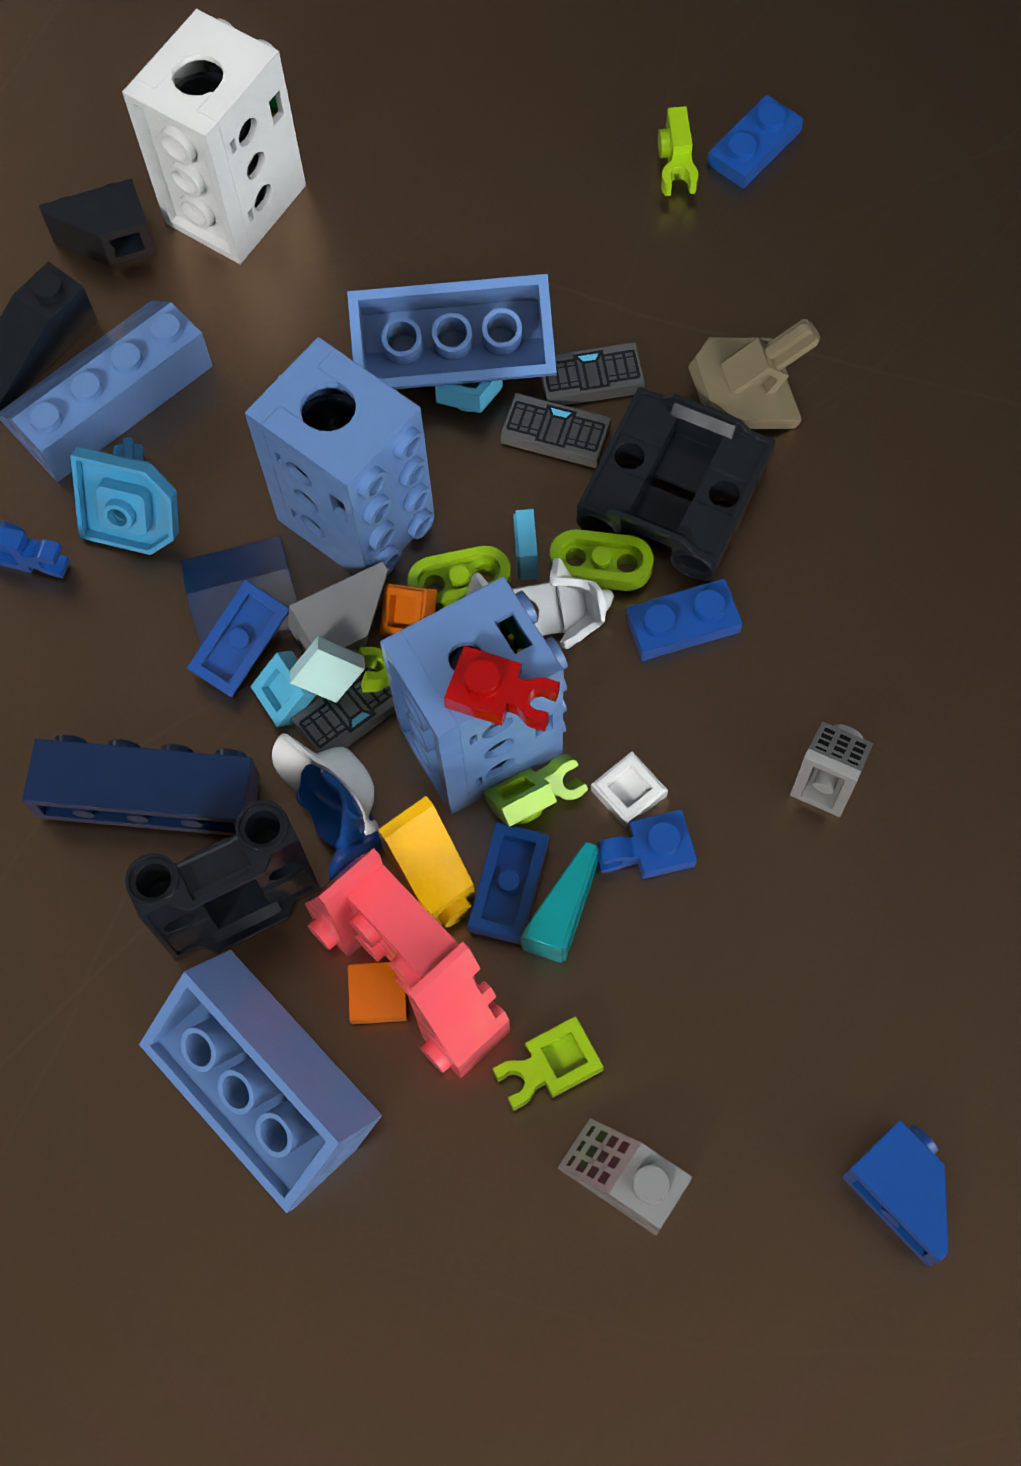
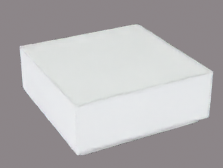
(629, 789)

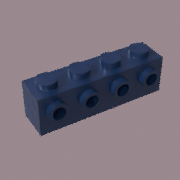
(139, 785)

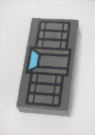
(594, 375)
(555, 430)
(343, 723)

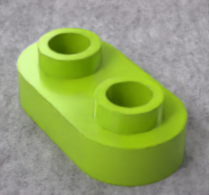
(602, 556)
(456, 569)

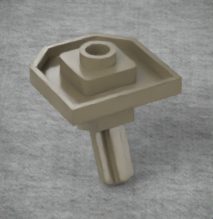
(751, 376)

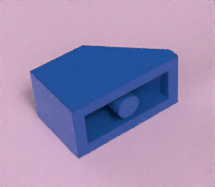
(906, 1189)

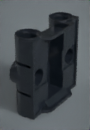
(688, 448)
(225, 888)

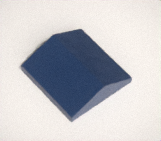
(217, 576)

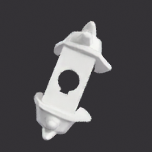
(563, 604)

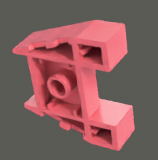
(437, 973)

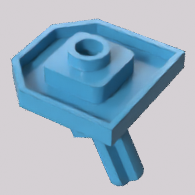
(123, 499)

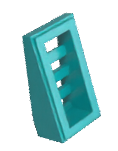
(556, 920)

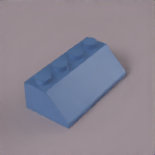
(454, 331)
(108, 386)
(258, 1078)

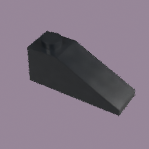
(39, 327)

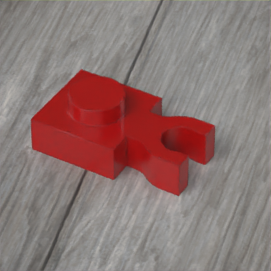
(492, 686)

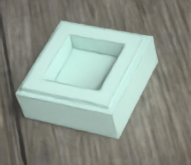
(327, 669)

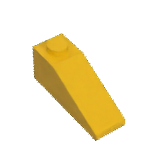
(428, 862)

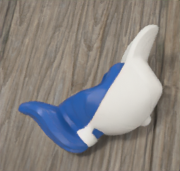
(336, 795)

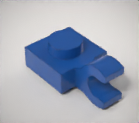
(655, 843)

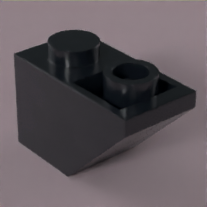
(101, 223)

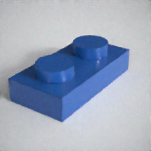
(755, 141)
(683, 619)
(238, 638)
(508, 883)

